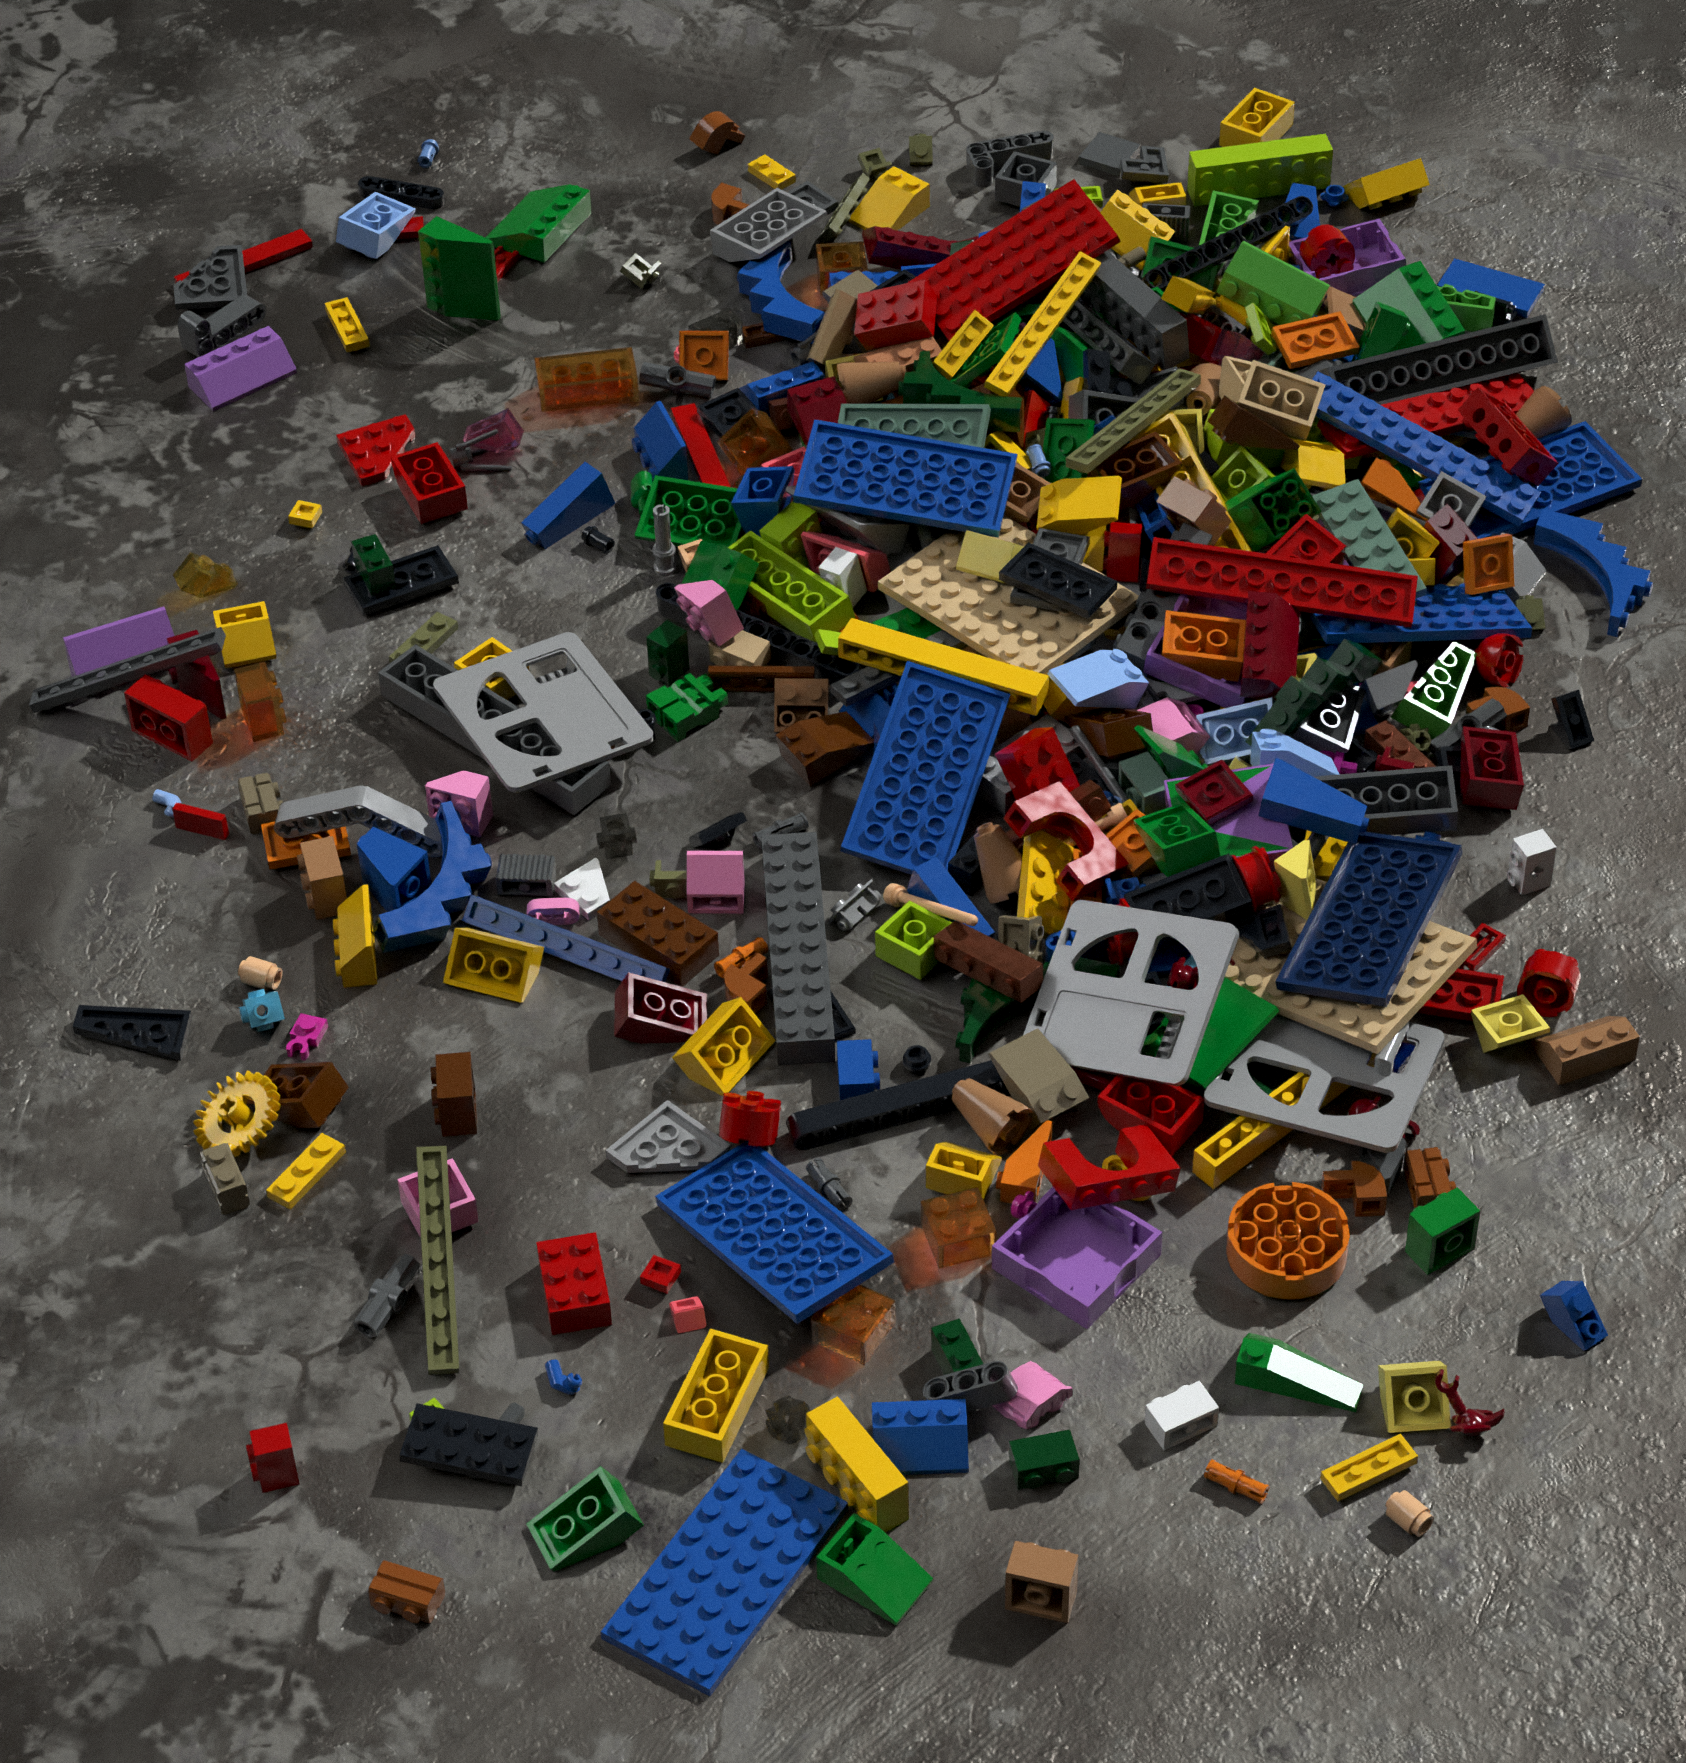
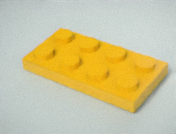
(1038, 891)

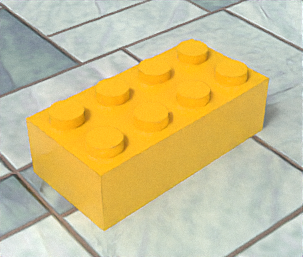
(716, 1395)
(856, 1465)

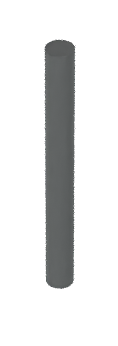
(1097, 763)

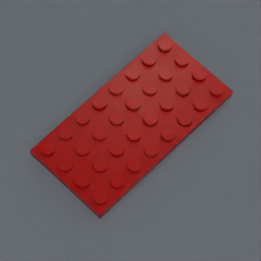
(1018, 258)

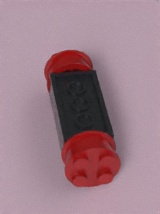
(1210, 891)

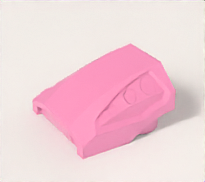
(1036, 1395)

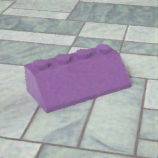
(239, 368)
(117, 640)

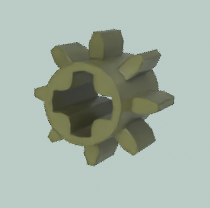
(1418, 737)

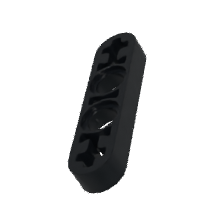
(425, 197)

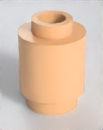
(260, 973)
(1409, 1513)

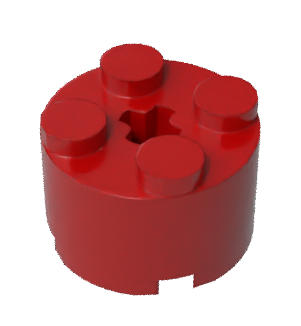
(1327, 251)
(1549, 982)
(749, 1118)

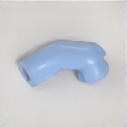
(166, 799)

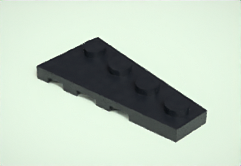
(143, 1029)

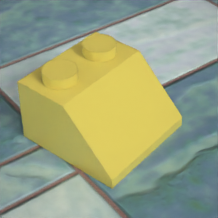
(1412, 1398)

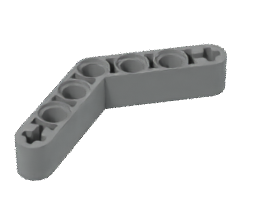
(358, 806)

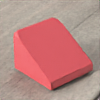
(688, 1314)

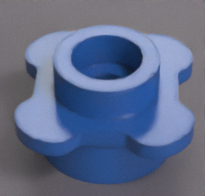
(1334, 195)

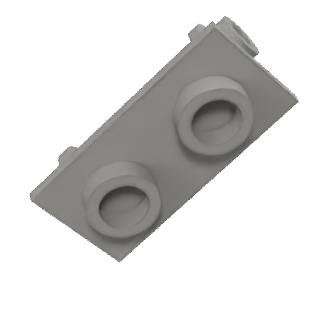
(846, 911)

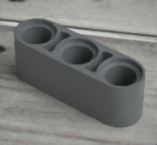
(979, 1385)

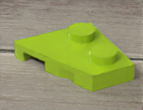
(1261, 328)

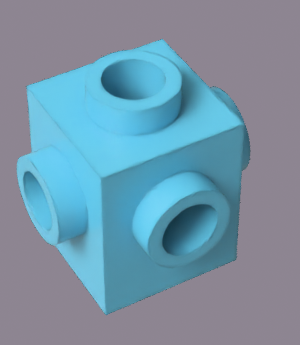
(272, 1006)

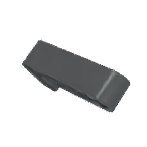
(991, 155)
(206, 335)

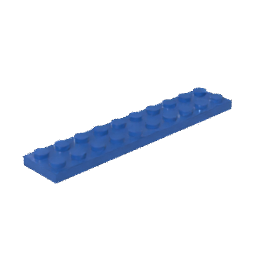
(1422, 449)

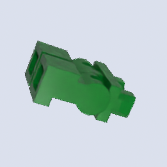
(686, 704)

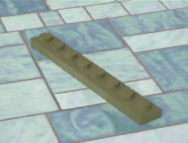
(1133, 421)
(437, 1260)

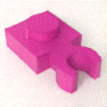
(306, 1032)

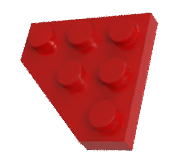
(371, 447)

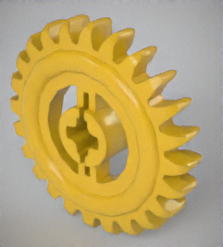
(232, 1107)

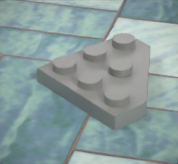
(667, 1142)

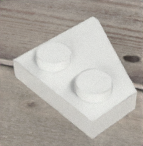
(586, 887)

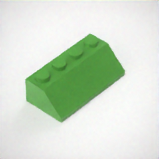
(1272, 285)

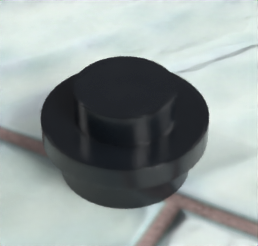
(917, 1059)

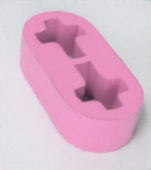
(554, 910)

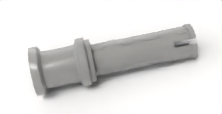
(663, 548)

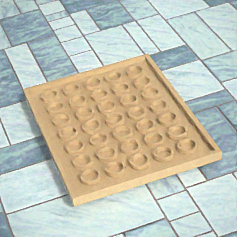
(981, 610)
(1358, 1023)

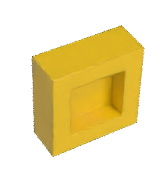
(305, 514)

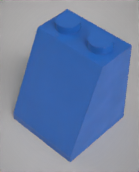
(1044, 375)
(762, 496)
(392, 868)

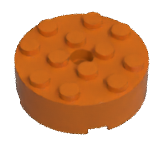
(1287, 1240)

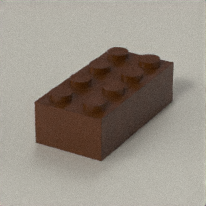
(658, 932)

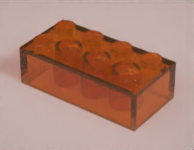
(586, 379)

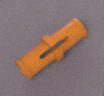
(741, 955)
(1236, 1481)

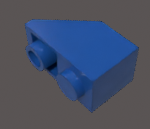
(1574, 1313)

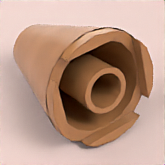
(869, 380)
(1207, 393)
(1544, 413)
(998, 862)
(991, 1114)

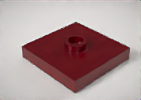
(1214, 792)

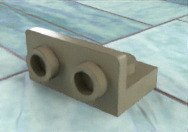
(1022, 935)

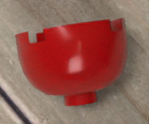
(1499, 659)

